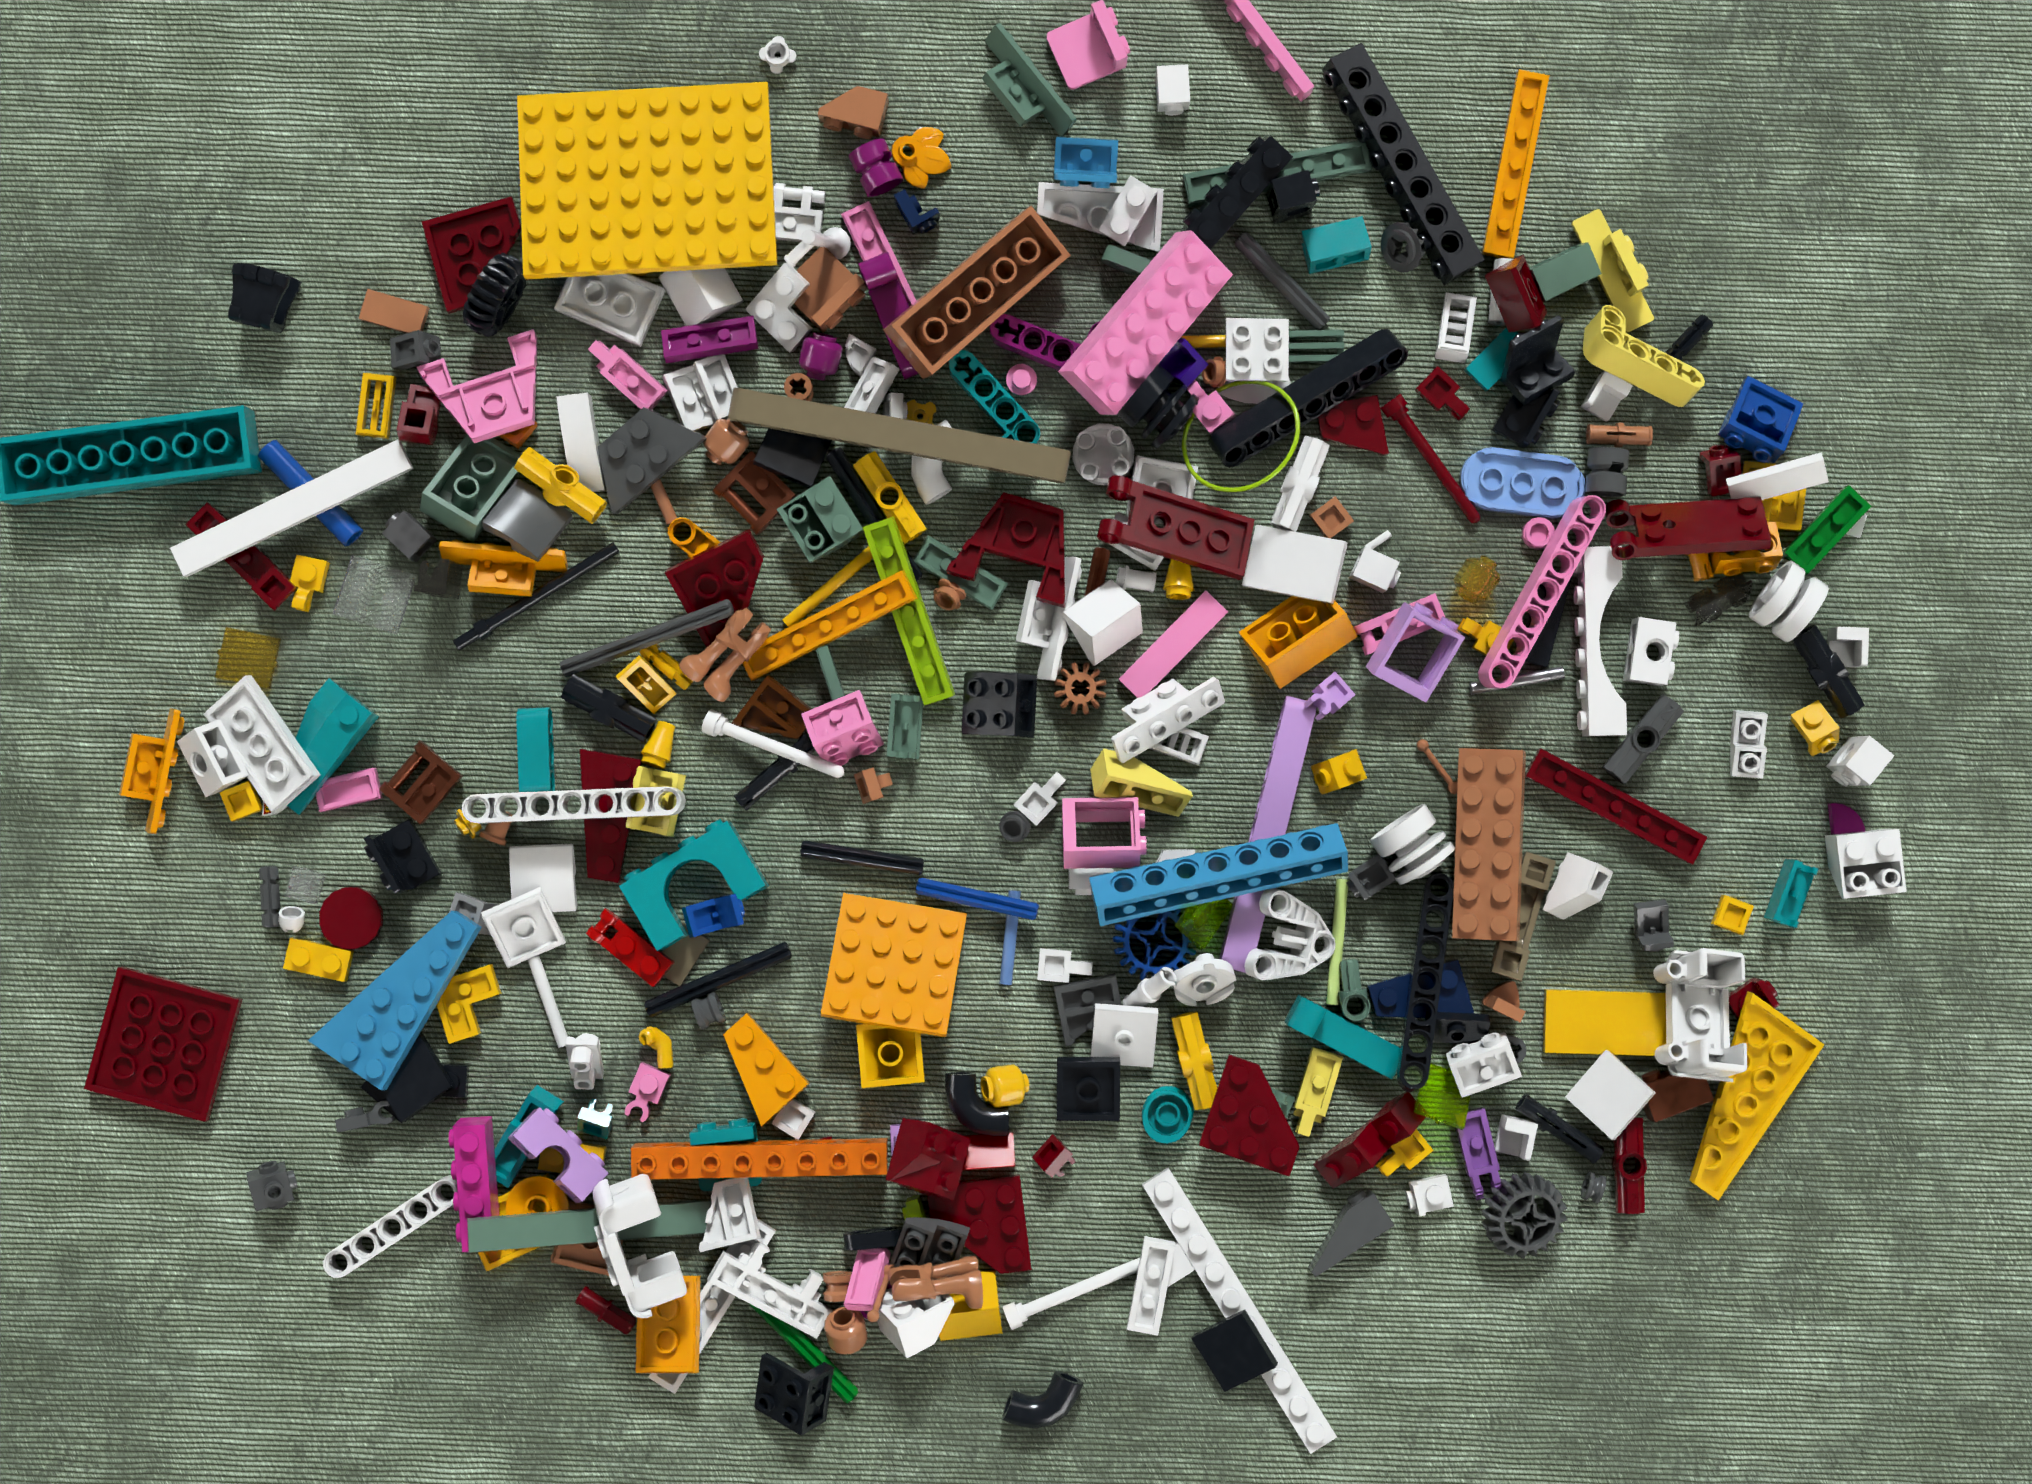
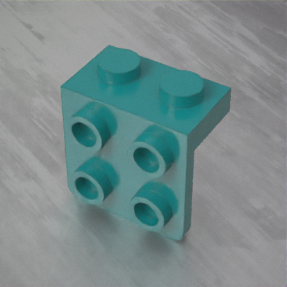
(709, 1133)

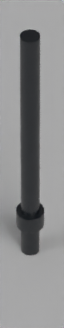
(484, 628)

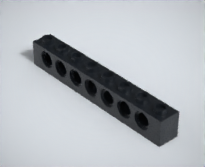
(1403, 147)

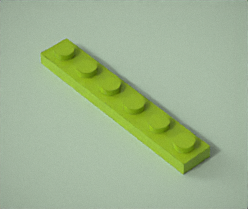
(911, 618)

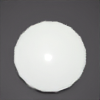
(1103, 453)

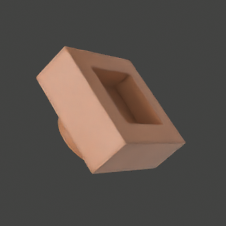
(1331, 518)

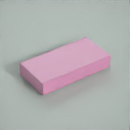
(349, 790)
(866, 1278)

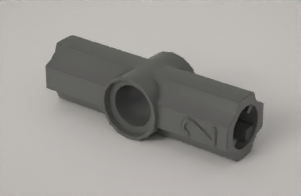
(1656, 724)

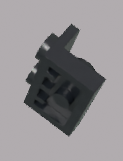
(1522, 423)

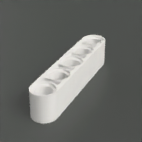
(380, 1233)

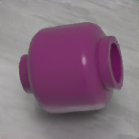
(820, 355)

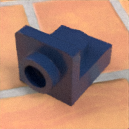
(910, 209)

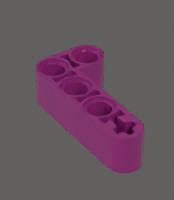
(887, 300)
(1049, 340)

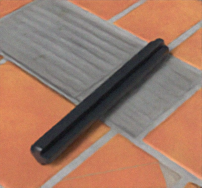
(860, 494)
(718, 979)

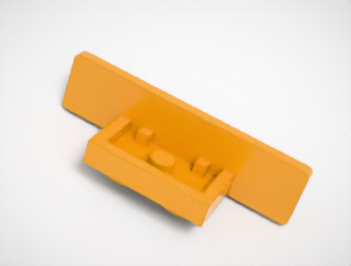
(499, 568)
(148, 769)

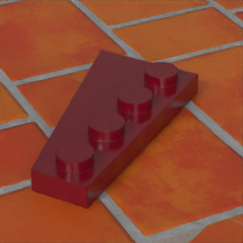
(606, 837)

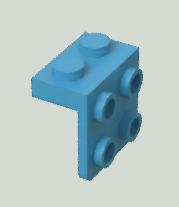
(1086, 161)

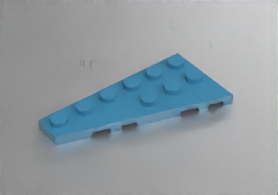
(388, 1015)

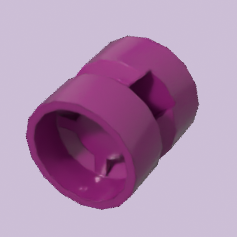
(877, 171)

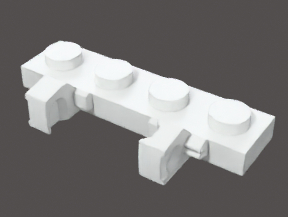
(748, 1281)

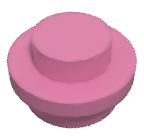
(1021, 379)

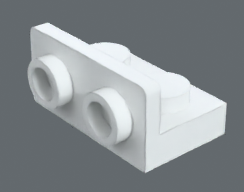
(1483, 1064)

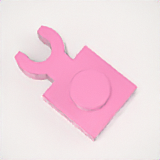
(648, 1087)

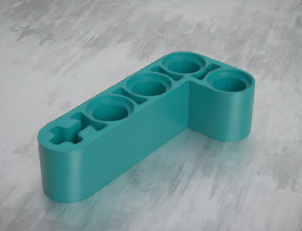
(996, 399)
(1344, 1036)

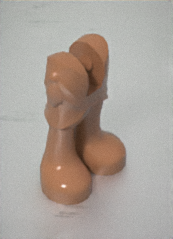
(718, 681)
(929, 1281)

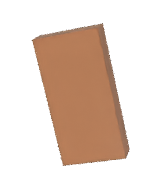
(393, 312)

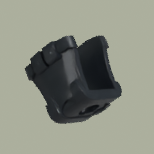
(261, 296)

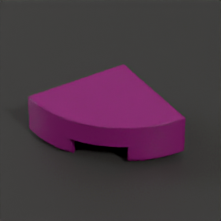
(1844, 819)

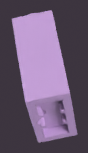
(1436, 665)

